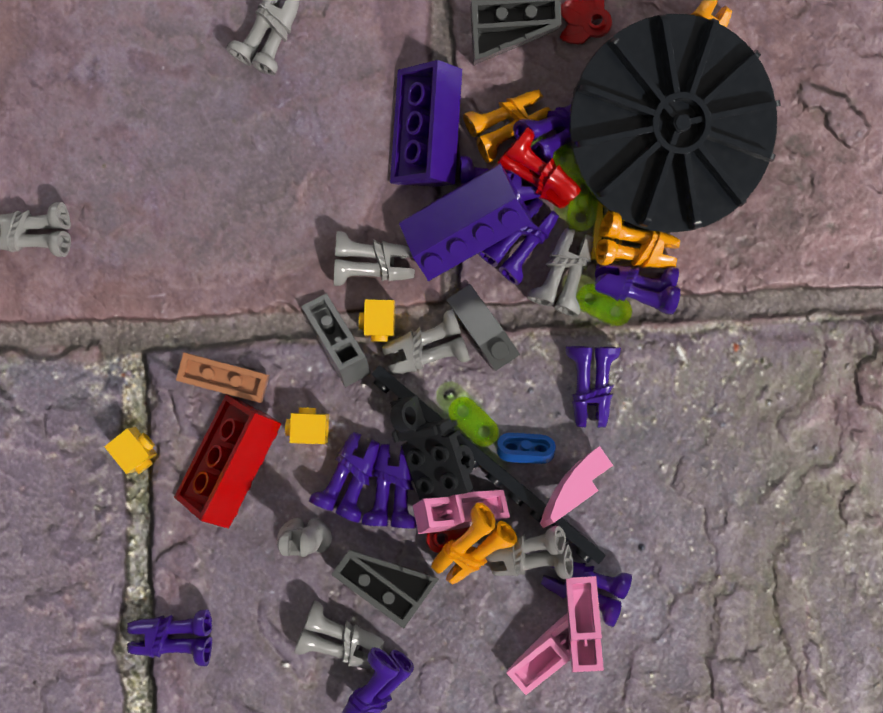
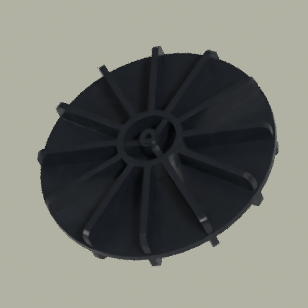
(673, 122)

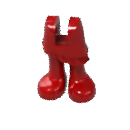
(550, 180)

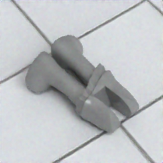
(280, 24)
(16, 226)
(383, 252)
(561, 260)
(413, 343)
(301, 541)
(515, 561)
(351, 635)

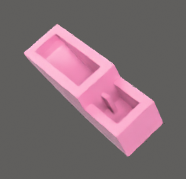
(575, 486)
(454, 511)
(584, 624)
(542, 657)

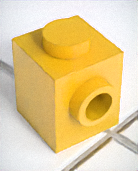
(378, 319)
(307, 427)
(132, 450)

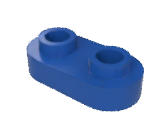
(526, 448)

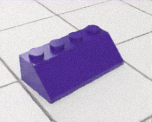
(426, 125)
(465, 222)

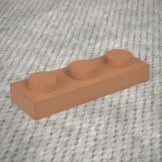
(222, 377)

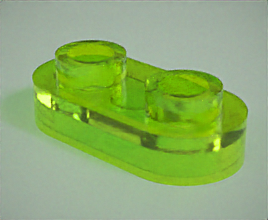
(582, 204)
(602, 306)
(473, 421)

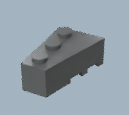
(507, 24)
(385, 585)

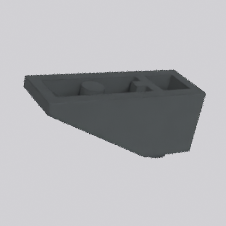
(483, 328)
(336, 340)

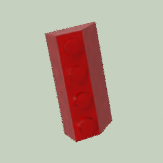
(227, 462)

